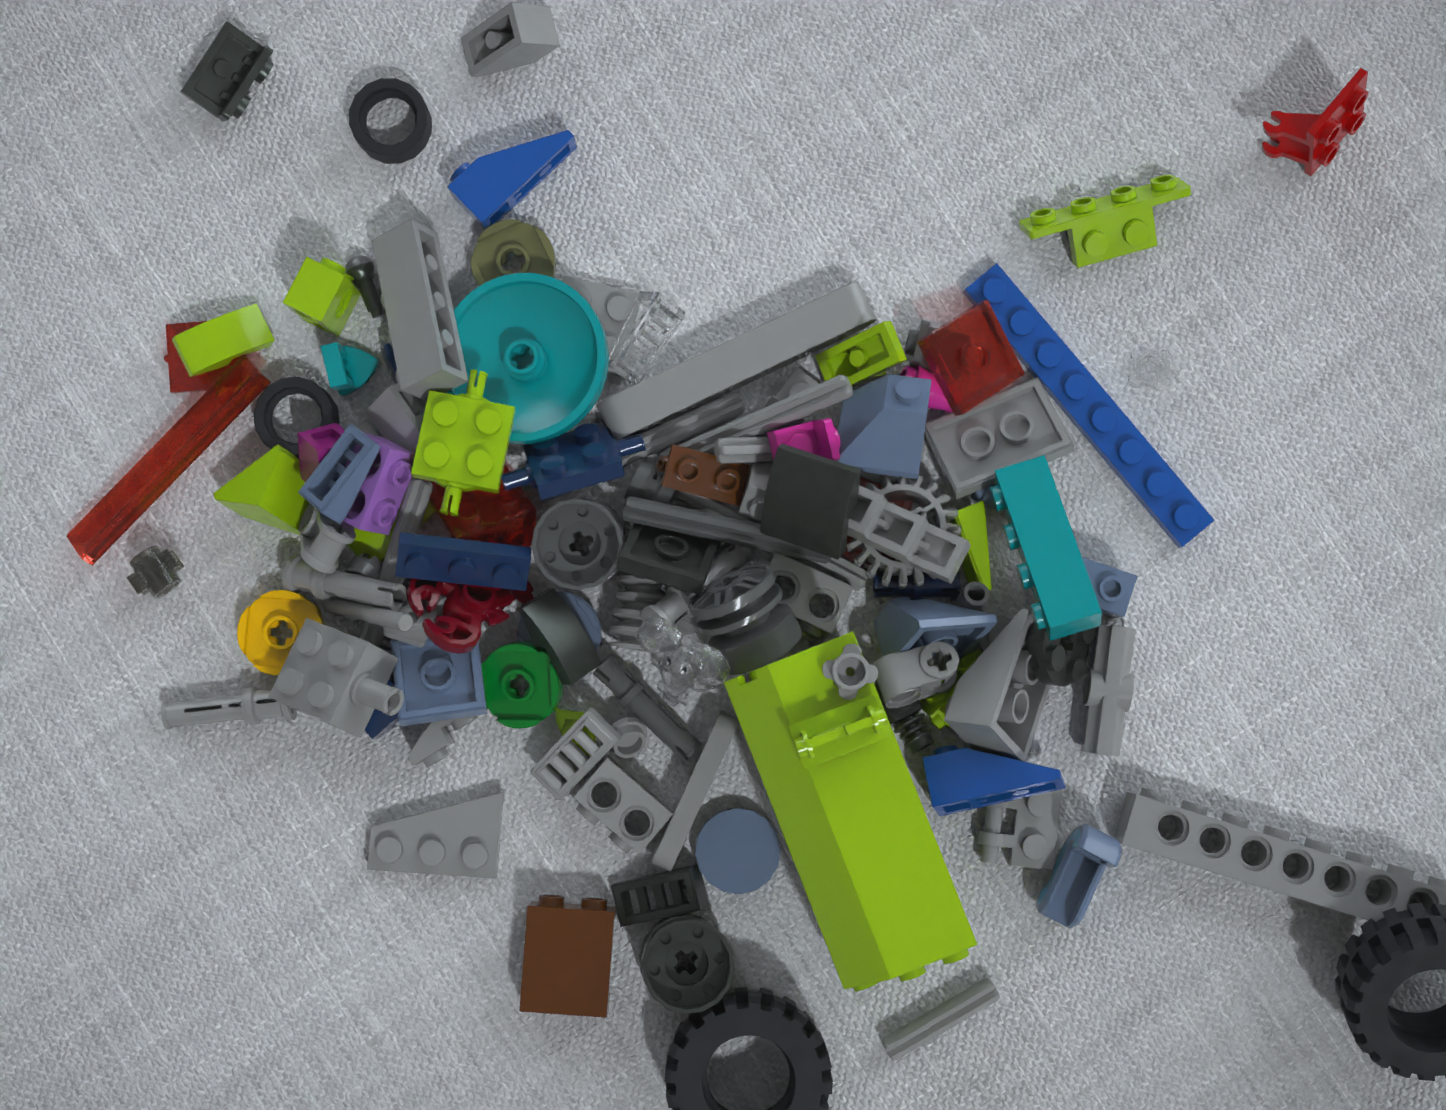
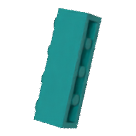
(1046, 548)

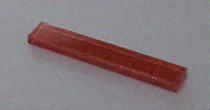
(167, 459)

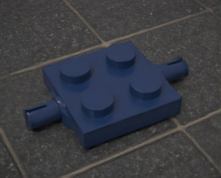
(573, 461)

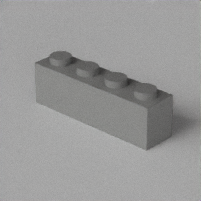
(419, 310)

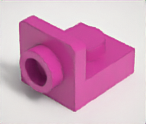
(812, 436)

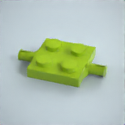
(463, 442)

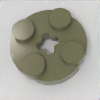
(510, 237)

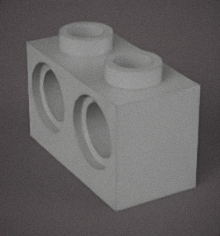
(806, 584)
(630, 797)

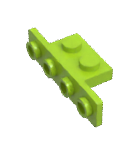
(1109, 224)

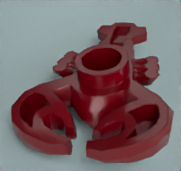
(462, 611)

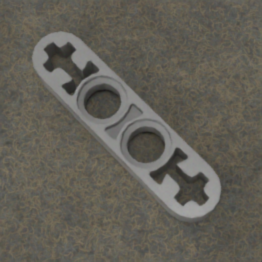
(695, 791)

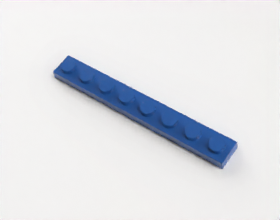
(1091, 409)

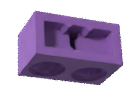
(383, 487)

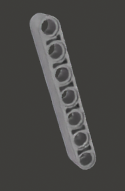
(737, 362)

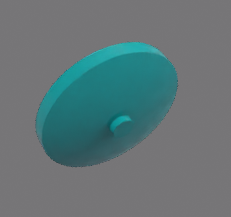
(539, 352)

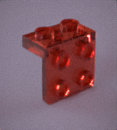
(490, 516)

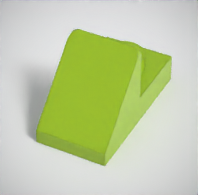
(863, 355)

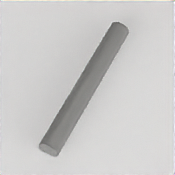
(368, 613)

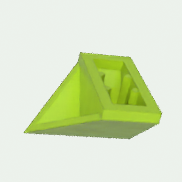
(268, 491)

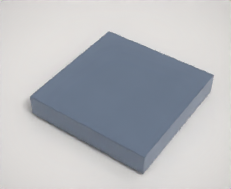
(438, 683)

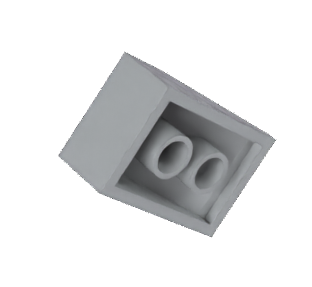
(999, 695)

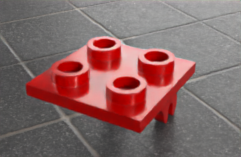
(1316, 137)

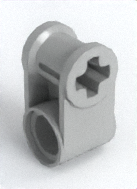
(323, 539)
(910, 677)

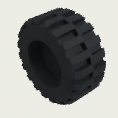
(1372, 971)
(745, 1015)

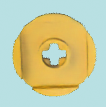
(267, 613)

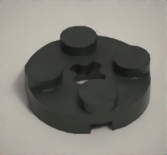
(1061, 659)

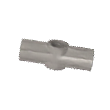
(1108, 690)

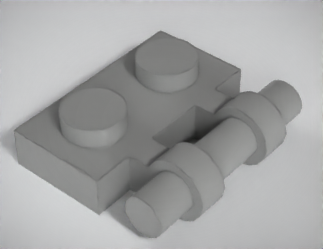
(1032, 834)

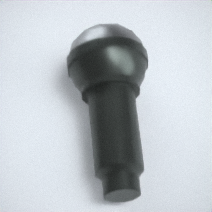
(362, 271)

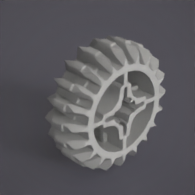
(931, 509)

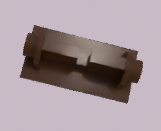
(702, 475)

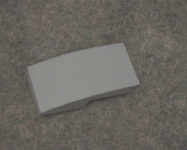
(434, 740)

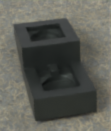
(560, 632)

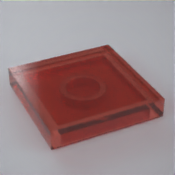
(970, 357)

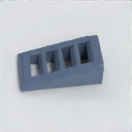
(334, 495)

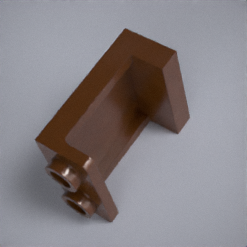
(567, 957)

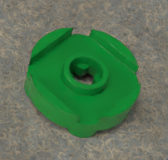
(536, 667)

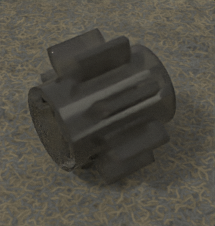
(155, 572)

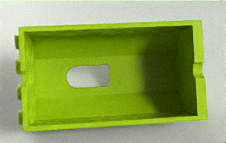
(852, 829)

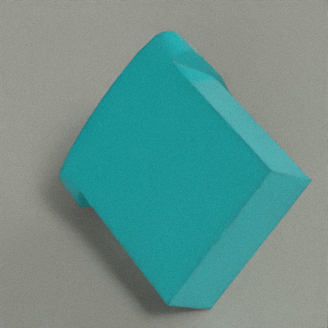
(348, 367)

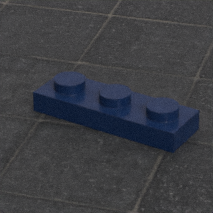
(463, 561)

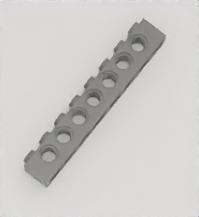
(1139, 830)

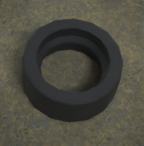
(377, 92)
(277, 391)

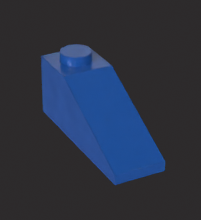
(503, 178)
(976, 779)

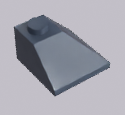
(885, 426)
(916, 623)

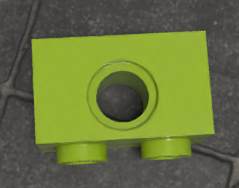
(323, 295)

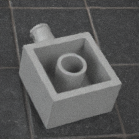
(337, 678)

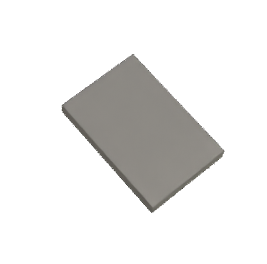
(995, 435)

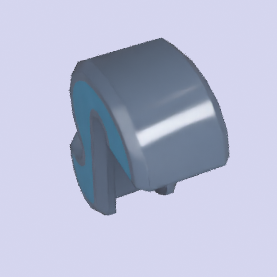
(1077, 874)

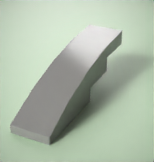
(906, 536)

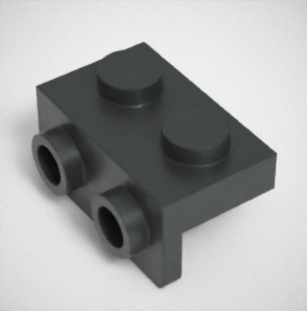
(227, 73)

